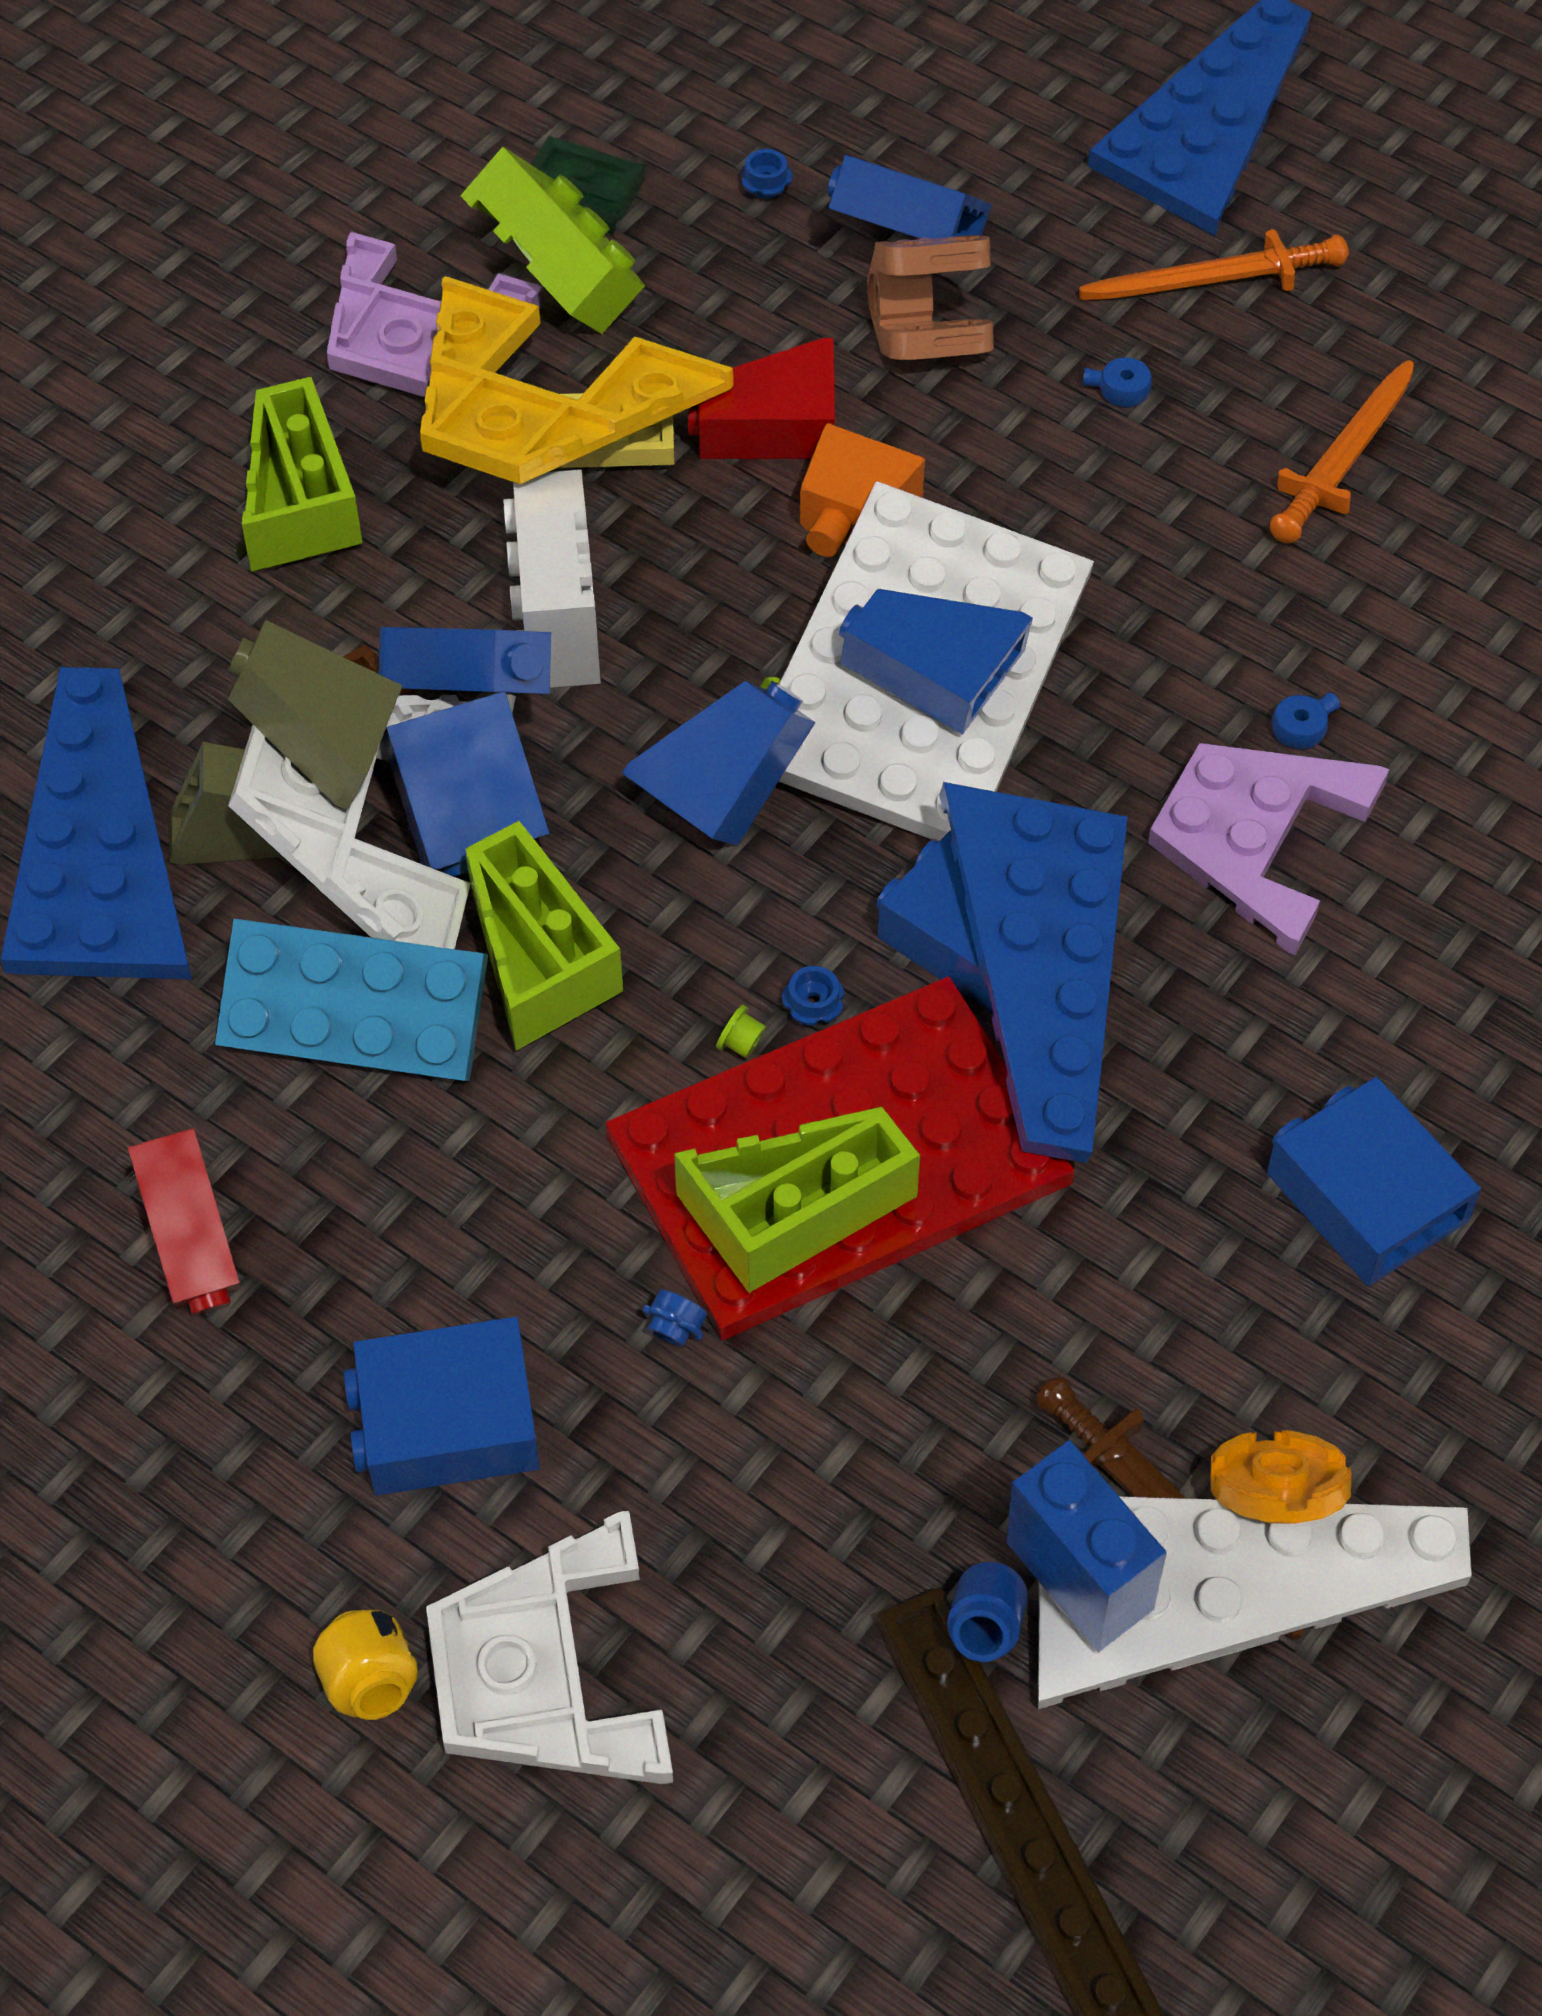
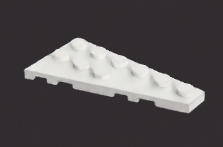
(1251, 1580)

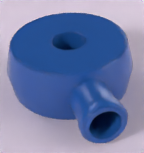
(1122, 382)
(1302, 720)

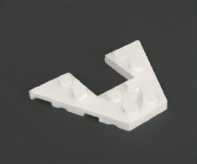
(372, 886)

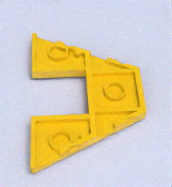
(528, 430)

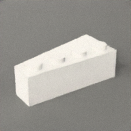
(554, 572)

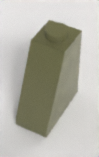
(313, 707)
(203, 823)

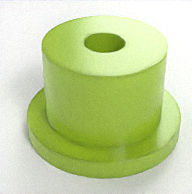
(741, 1033)

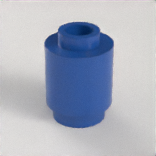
(987, 1611)

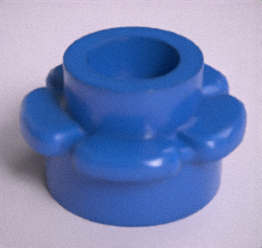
(766, 173)
(809, 983)
(674, 1318)

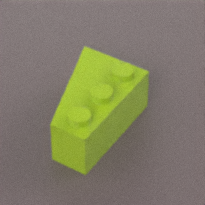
(557, 237)
(295, 481)
(539, 936)
(797, 1192)

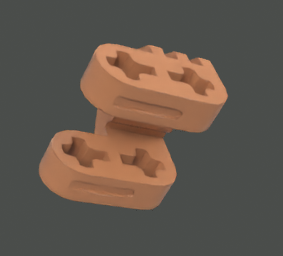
(903, 297)

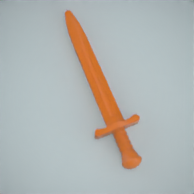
(1274, 260)
(1320, 484)

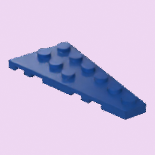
(1204, 123)
(92, 863)
(1043, 933)

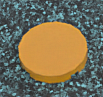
(1281, 1478)

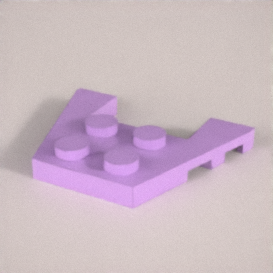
(388, 331)
(1234, 815)

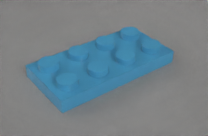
(351, 999)

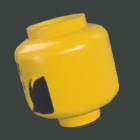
(365, 1664)

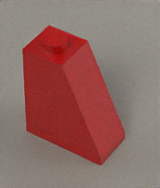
(772, 408)
(185, 1221)

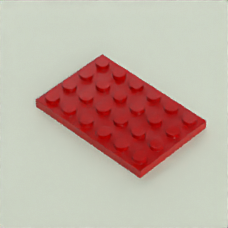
(933, 1078)

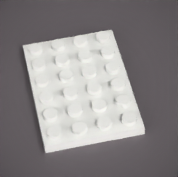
(874, 746)

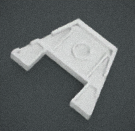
(513, 1672)

